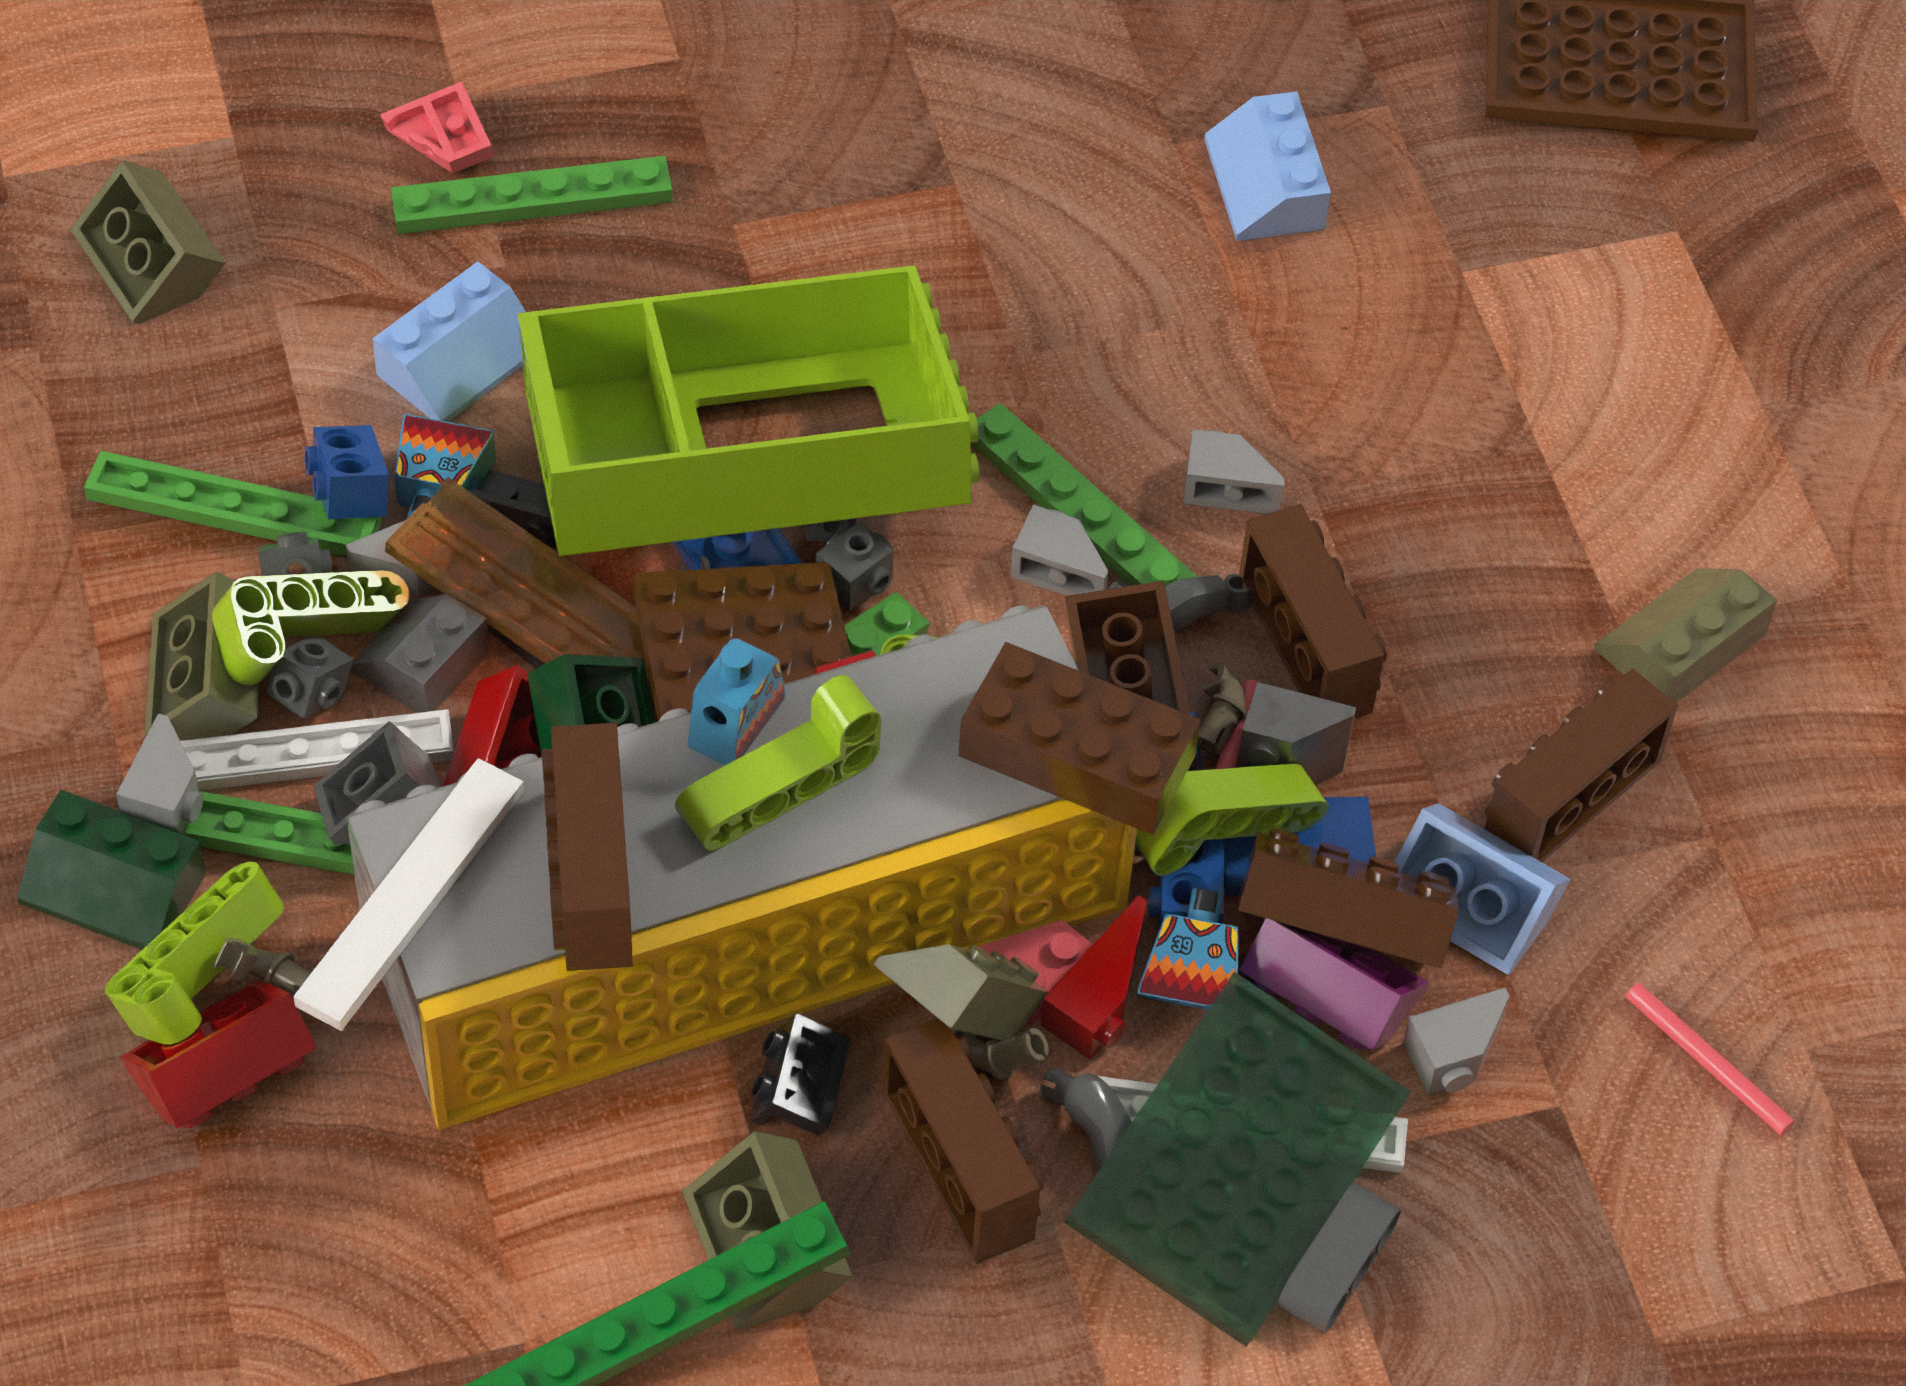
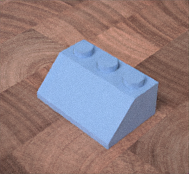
(1269, 168)
(453, 344)
(1500, 889)

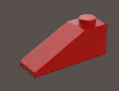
(1092, 996)

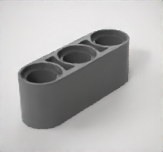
(1339, 1257)

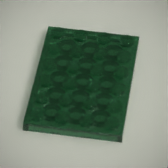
(1238, 1158)

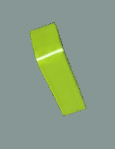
(362, 605)
(787, 771)
(1230, 806)
(161, 980)

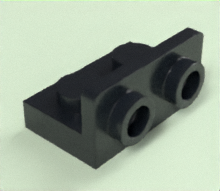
(520, 502)
(800, 1074)

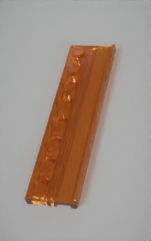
(514, 580)

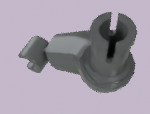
(1203, 596)
(1092, 1107)

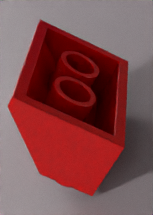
(497, 724)
(225, 1058)

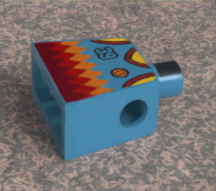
(438, 450)
(743, 687)
(1192, 955)

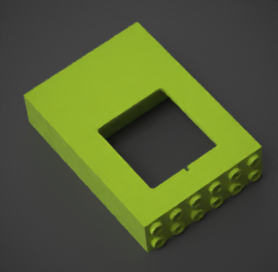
(622, 434)

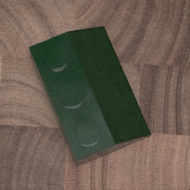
(589, 692)
(109, 870)

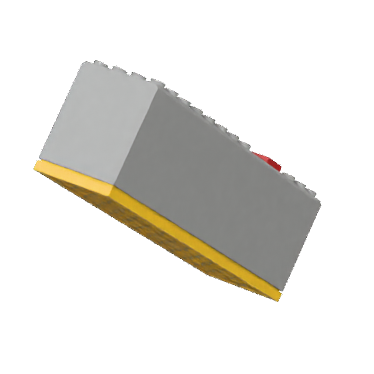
(746, 932)

